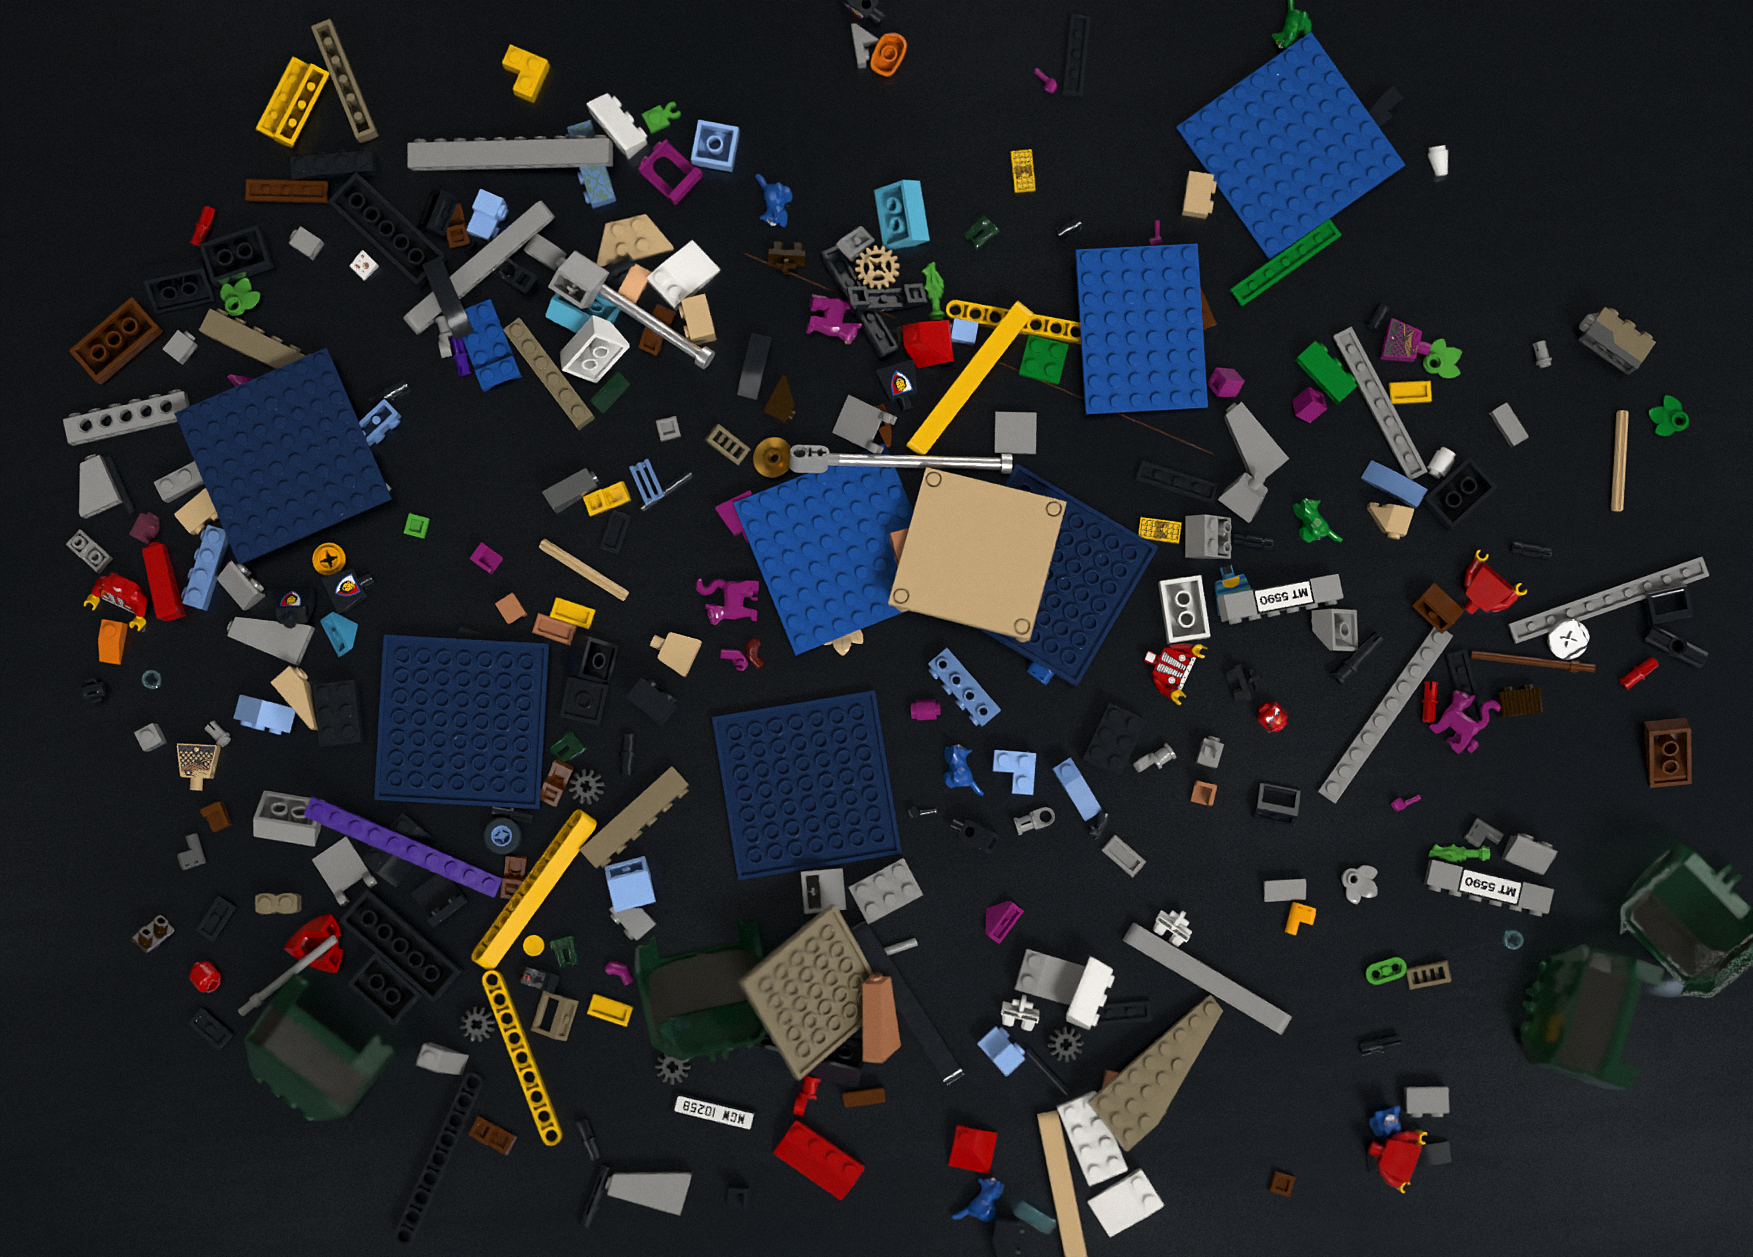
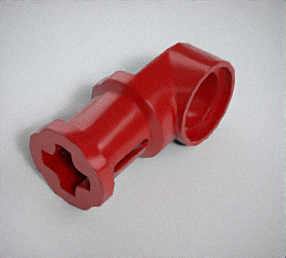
(808, 1091)

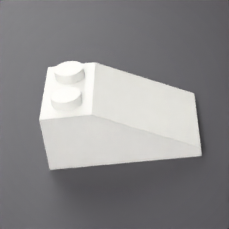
(682, 274)
(1125, 1202)

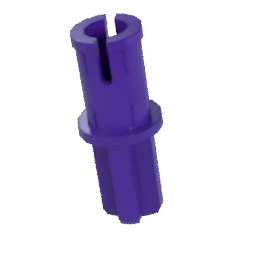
(460, 356)

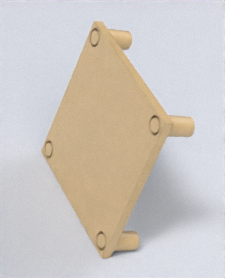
(977, 553)

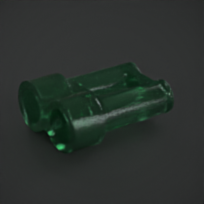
(988, 228)
(572, 741)
(564, 943)

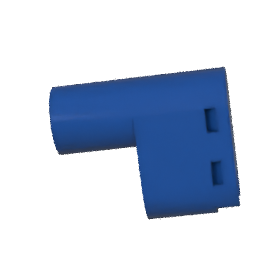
(1039, 673)

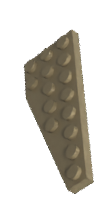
(1145, 1088)

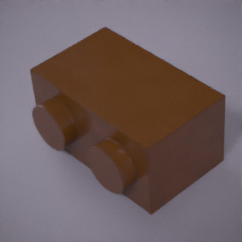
(1438, 608)

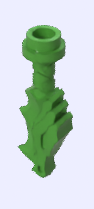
(935, 287)
(1458, 854)

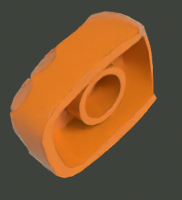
(888, 54)

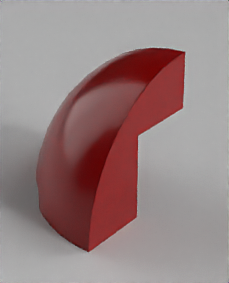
(313, 935)

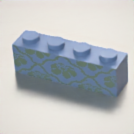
(595, 178)

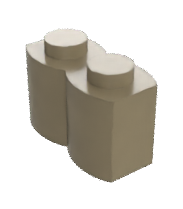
(282, 903)

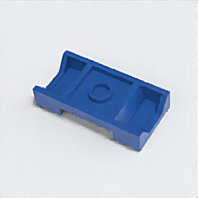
(489, 347)

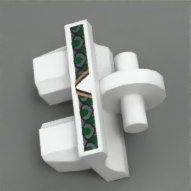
(1175, 924)
(1021, 1010)

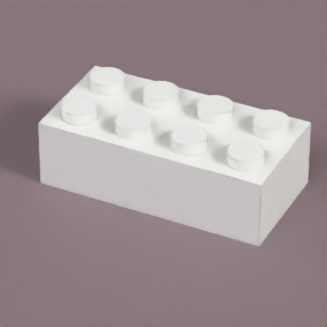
(1091, 1140)

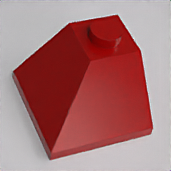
(928, 342)
(972, 1149)

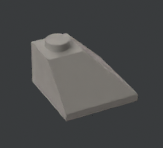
(1336, 628)

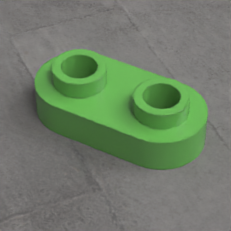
(1385, 971)

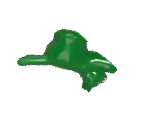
(1295, 25)
(1313, 524)

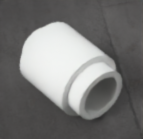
(1441, 463)

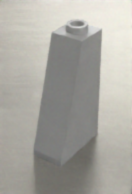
(1253, 443)
(272, 637)
(653, 1189)

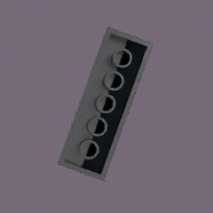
(840, 1066)

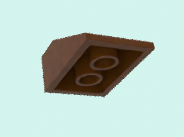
(1668, 752)

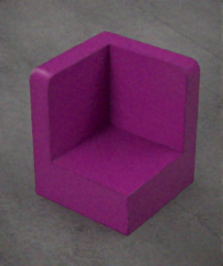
(1225, 382)
(1309, 404)
(486, 558)

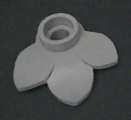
(1362, 884)

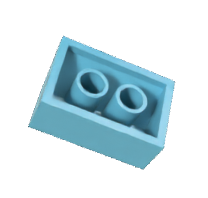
(901, 214)
(573, 317)

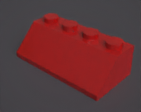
(819, 1159)

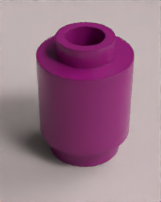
(925, 709)

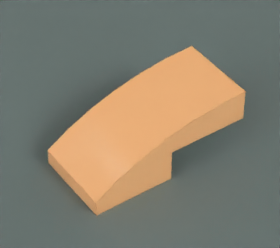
(634, 283)

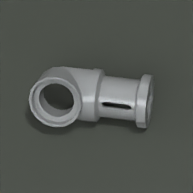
(445, 334)
(1159, 758)
(1035, 820)

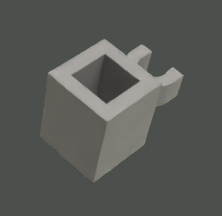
(1209, 752)

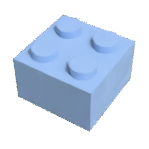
(715, 145)

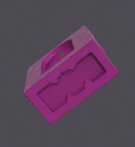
(664, 149)

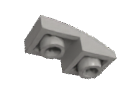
(89, 551)

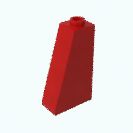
(162, 582)

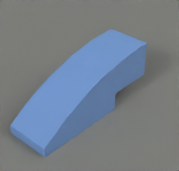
(1394, 484)

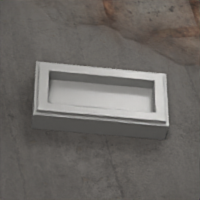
(1123, 855)

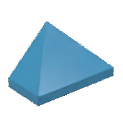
(340, 632)

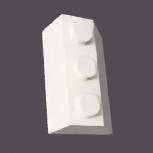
(617, 124)
(593, 350)
(1090, 994)

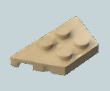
(634, 237)

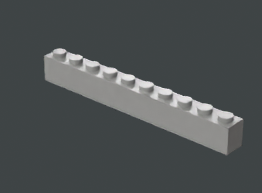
(510, 153)

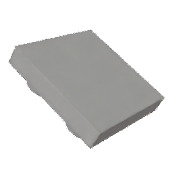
(1015, 433)

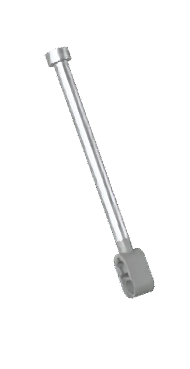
(554, 257)
(817, 459)

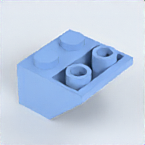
(630, 884)

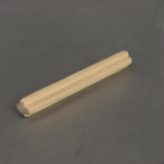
(1619, 460)
(583, 569)

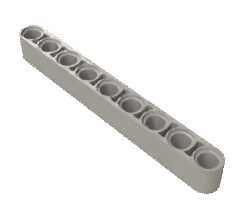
(483, 263)
(1207, 978)

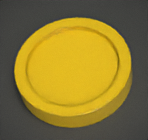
(533, 945)

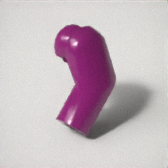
(736, 656)
(619, 969)

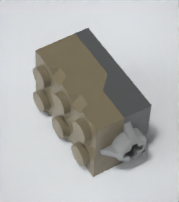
(1615, 339)

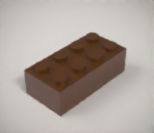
(116, 341)

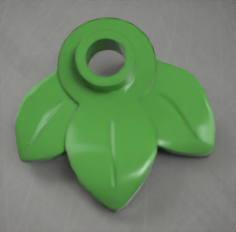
(241, 295)
(1444, 358)

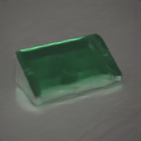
(610, 392)

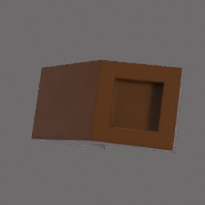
(652, 341)

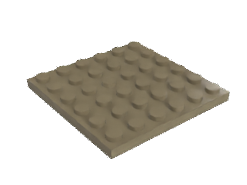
(811, 991)

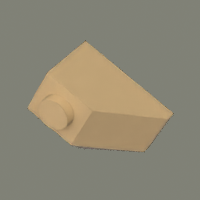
(1391, 518)

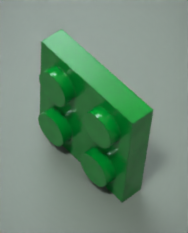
(1043, 359)

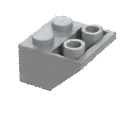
(579, 280)
(1208, 537)
(240, 586)
(1529, 854)
(822, 889)

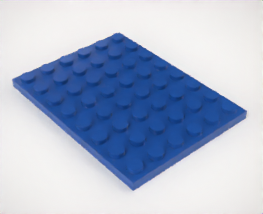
(1141, 328)

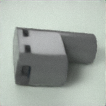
(1480, 830)
(194, 856)

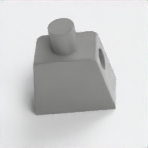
(1245, 495)

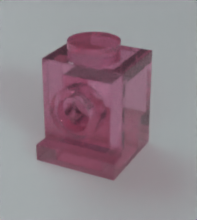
(145, 527)

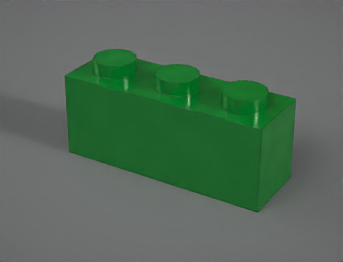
(1326, 372)

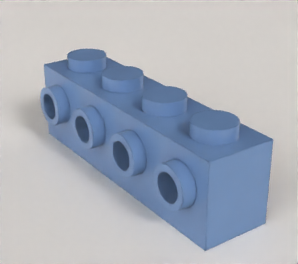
(379, 421)
(206, 568)
(964, 688)

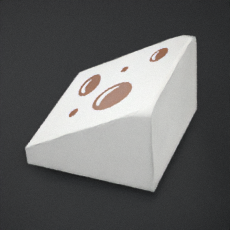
(363, 265)

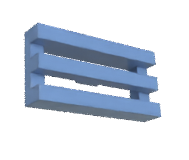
(640, 466)

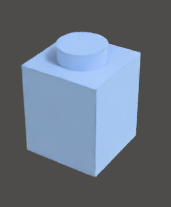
(963, 331)

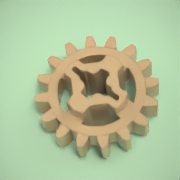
(883, 260)

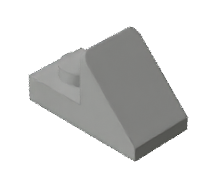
(862, 39)
(855, 243)

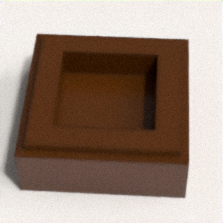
(1282, 1183)

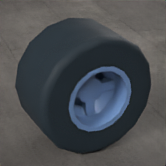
(502, 835)

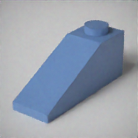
(1077, 789)

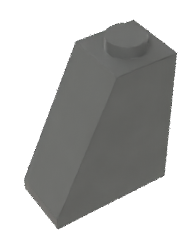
(571, 490)

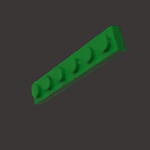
(1285, 262)

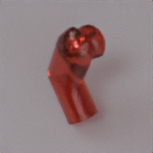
(752, 651)

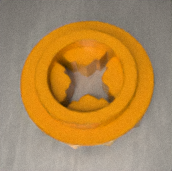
(321, 554)

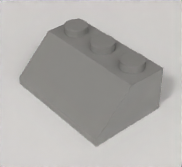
(282, 819)

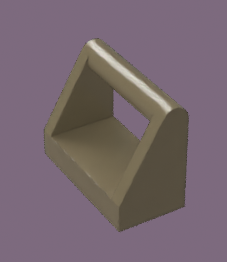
(563, 1017)

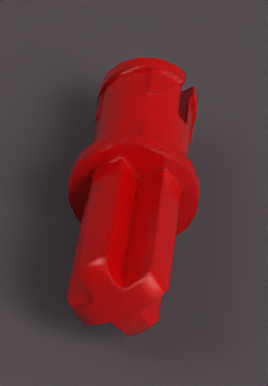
(202, 226)
(1639, 673)
(1429, 702)

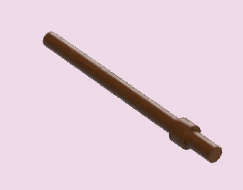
(1572, 665)

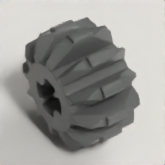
(580, 790)
(477, 1016)
(1070, 1049)
(667, 1071)

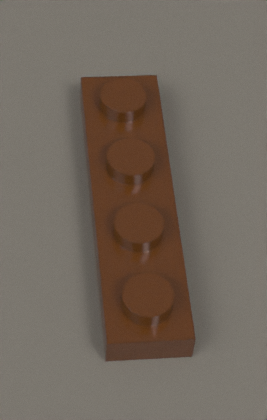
(287, 191)

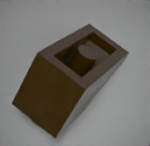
(781, 403)

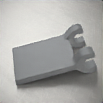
(860, 423)
(342, 868)

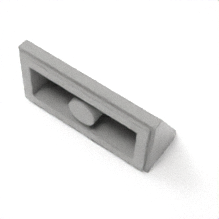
(1508, 425)
(1284, 890)

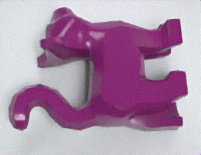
(831, 322)
(733, 599)
(1461, 723)

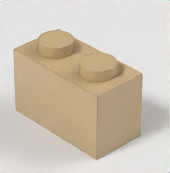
(1198, 194)
(197, 513)

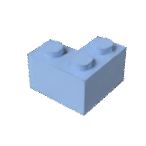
(487, 216)
(263, 714)
(1021, 765)
(1000, 1050)

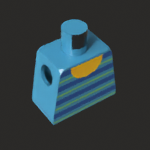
(1230, 584)

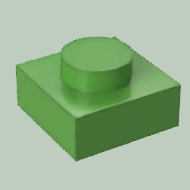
(416, 526)

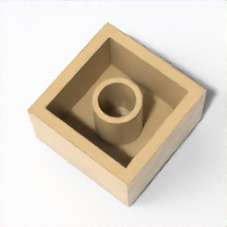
(698, 318)

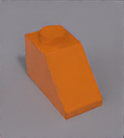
(111, 641)

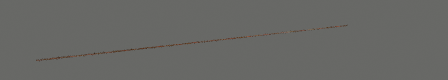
(997, 361)

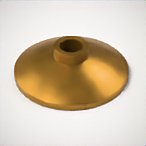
(766, 452)

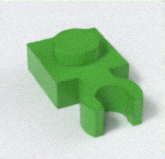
(658, 118)

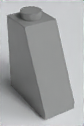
(96, 487)
(442, 1059)

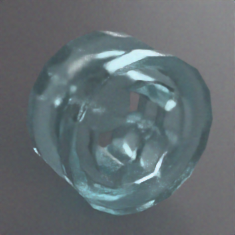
(156, 675)
(1510, 945)

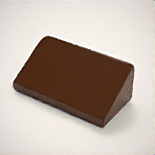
(864, 1097)

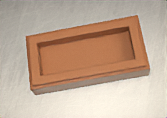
(554, 629)

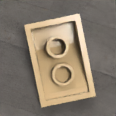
(297, 692)

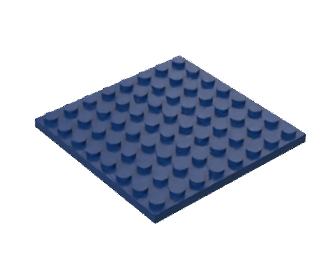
(1290, 146)
(828, 549)

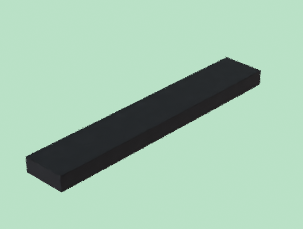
(870, 320)

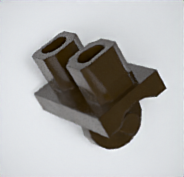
(786, 258)
(153, 934)

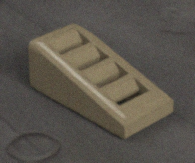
(718, 428)
(1446, 970)

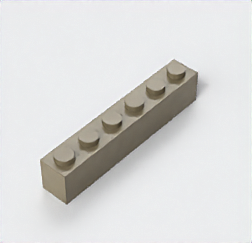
(344, 81)
(249, 341)
(549, 373)
(634, 817)

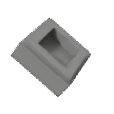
(668, 428)

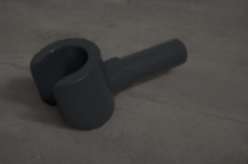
(914, 813)

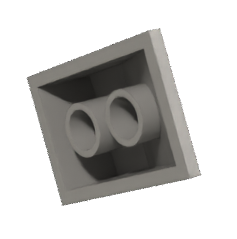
(1049, 977)

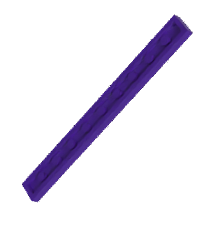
(402, 846)

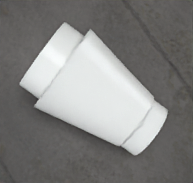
(1439, 159)

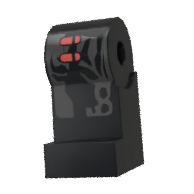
(539, 979)

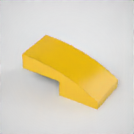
(607, 498)

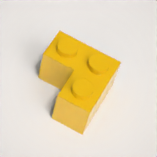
(530, 69)

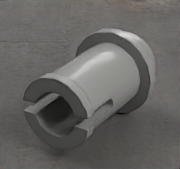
(1542, 354)
(218, 734)

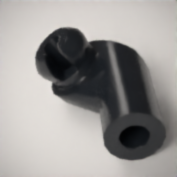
(1100, 826)

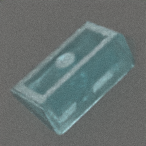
(1034, 1217)

